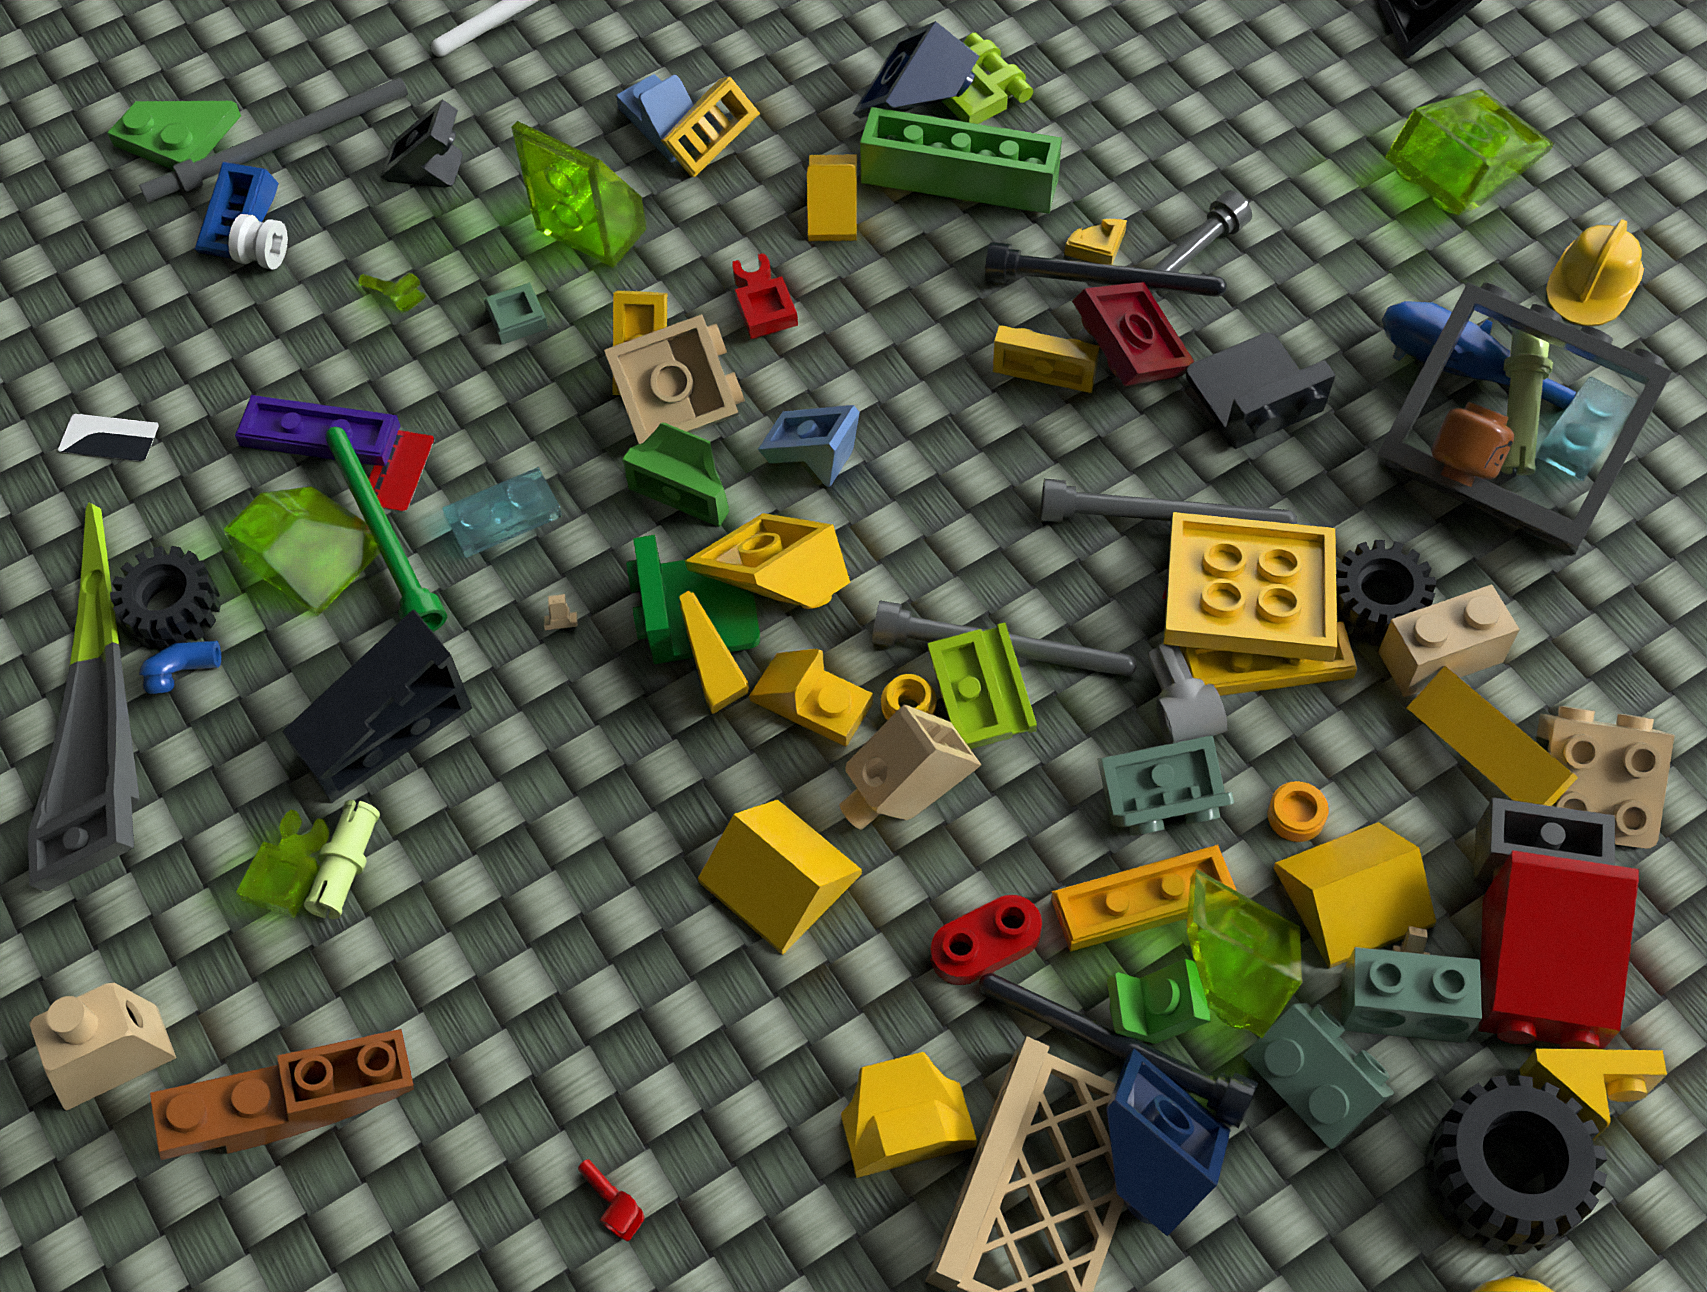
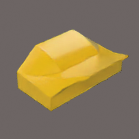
(905, 1115)

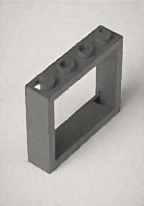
(1484, 495)

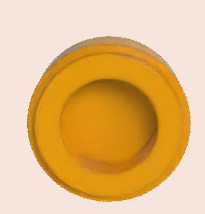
(1297, 811)

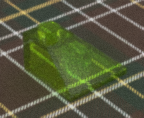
(302, 544)
(1242, 955)

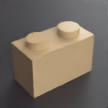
(1456, 633)

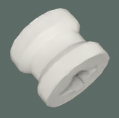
(258, 241)

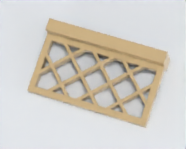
(994, 1164)

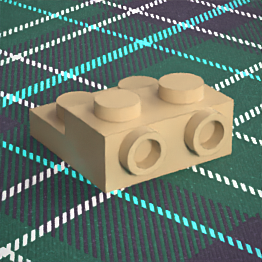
(675, 378)

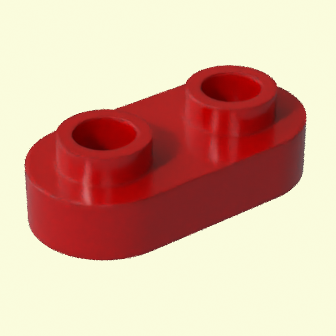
(990, 941)

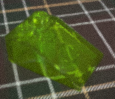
(1465, 149)
(578, 197)

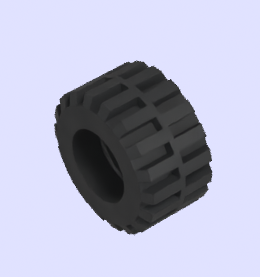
(1548, 1131)

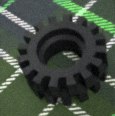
(1383, 566)
(155, 575)

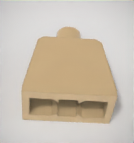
(906, 767)
(99, 1042)

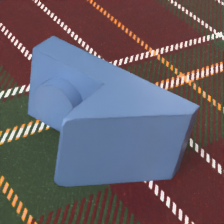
(656, 108)
(816, 436)

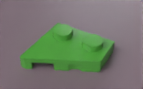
(173, 129)

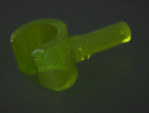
(402, 293)

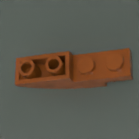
(282, 1100)

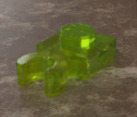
(284, 872)

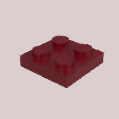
(1132, 333)

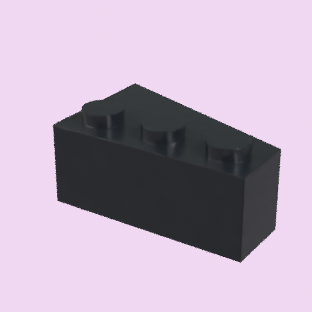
(379, 708)

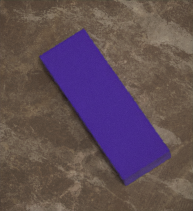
(302, 429)

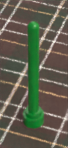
(413, 595)

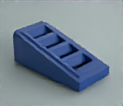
(226, 194)

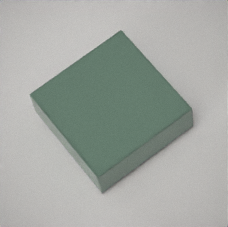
(515, 313)

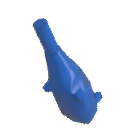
(1477, 355)

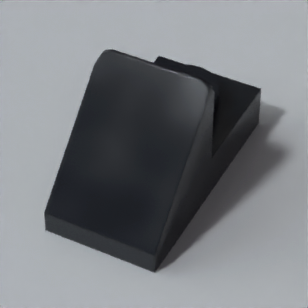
(426, 150)

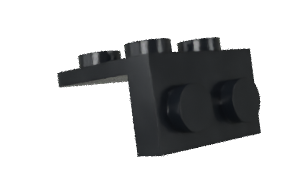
(1259, 388)

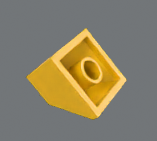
(777, 559)

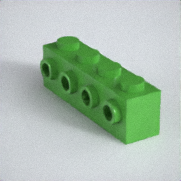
(960, 160)

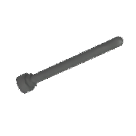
(1225, 216)
(1064, 501)
(897, 625)

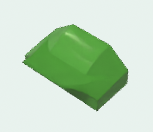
(678, 472)

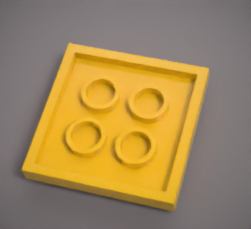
(1251, 587)

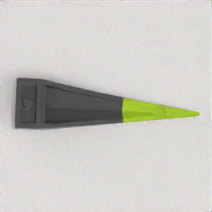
(91, 772)

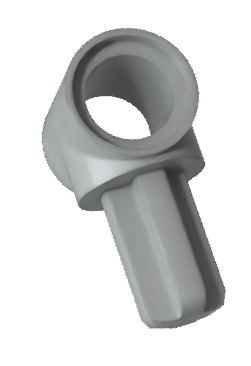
(1185, 705)

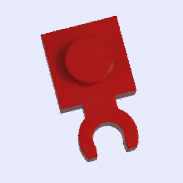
(763, 300)

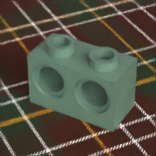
(1411, 995)

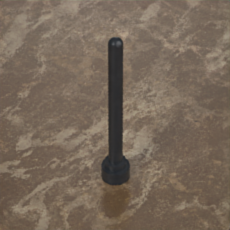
(1008, 263)
(1225, 1094)

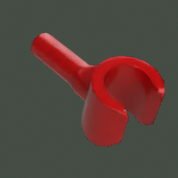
(623, 1214)

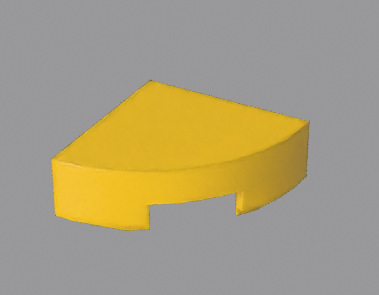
(1098, 242)

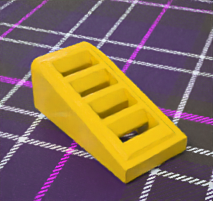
(739, 106)
(716, 667)

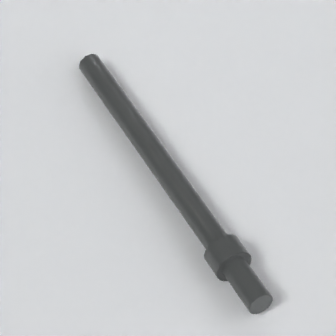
(189, 174)

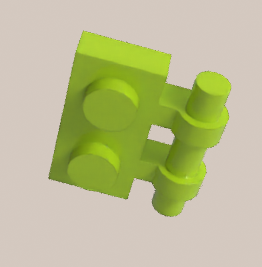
(988, 93)

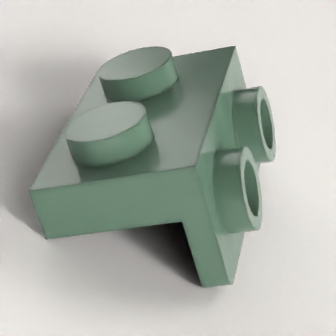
(1164, 783)
(1320, 1072)

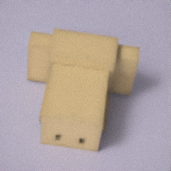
(559, 614)
(1414, 941)

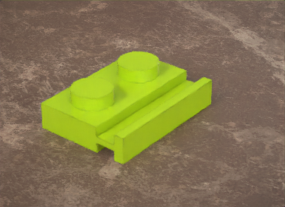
(982, 686)

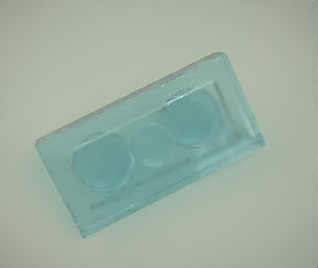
(1586, 428)
(502, 512)

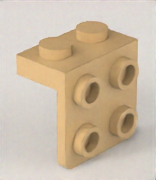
(1617, 767)

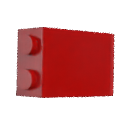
(1556, 950)

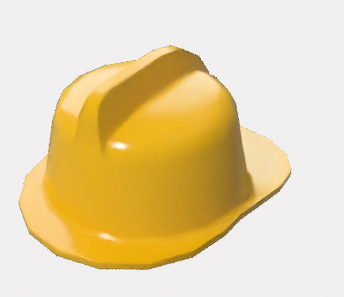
(1596, 275)

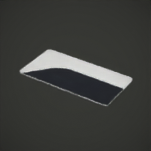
(108, 437)

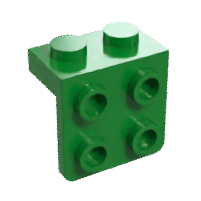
(660, 617)

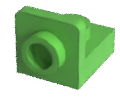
(1158, 1003)

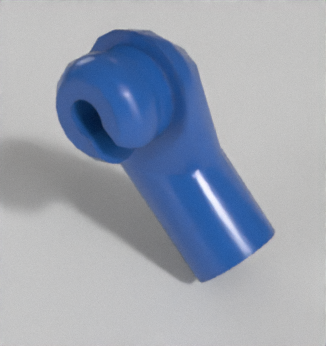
(179, 656)

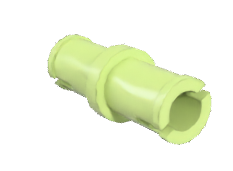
(342, 859)

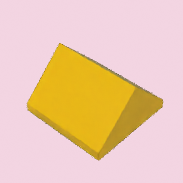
(776, 873)
(1358, 891)

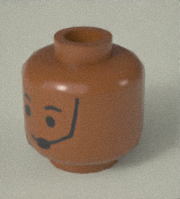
(1472, 443)

